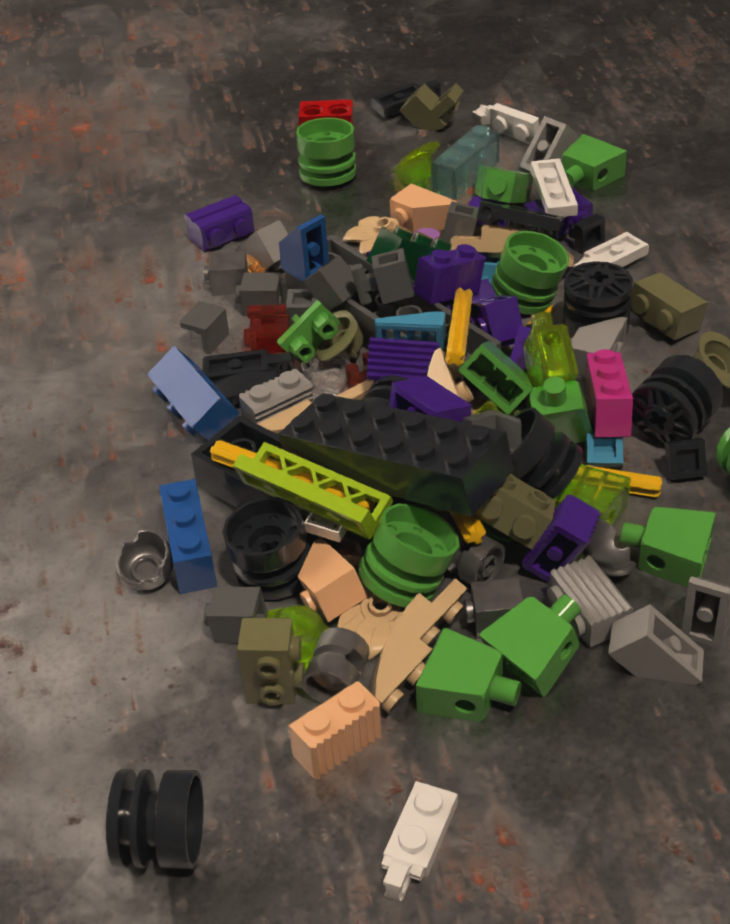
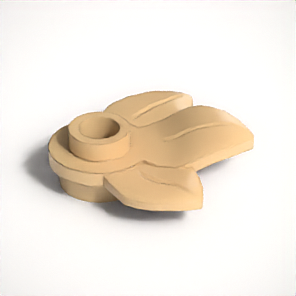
(367, 231)
(371, 623)

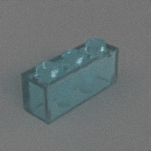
(458, 165)

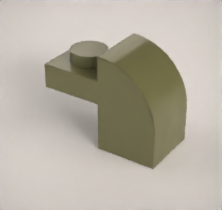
(428, 110)

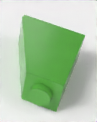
(503, 184)

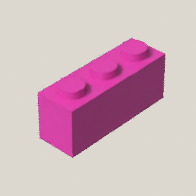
(608, 394)

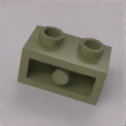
(667, 306)
(518, 511)
(269, 660)

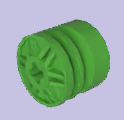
(326, 151)
(531, 270)
(408, 554)

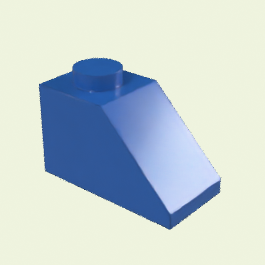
(305, 248)

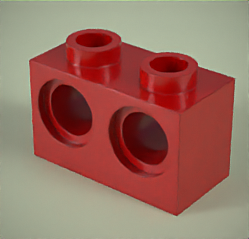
(326, 109)

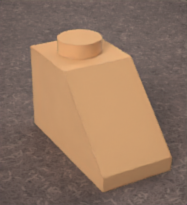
(419, 208)
(329, 581)

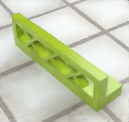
(313, 496)

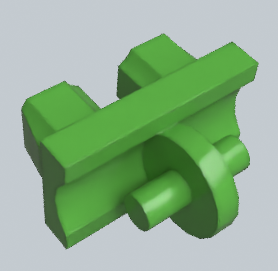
(309, 331)

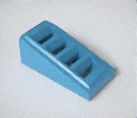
(421, 322)

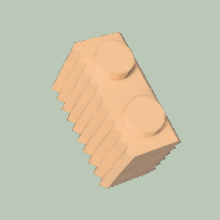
(336, 730)

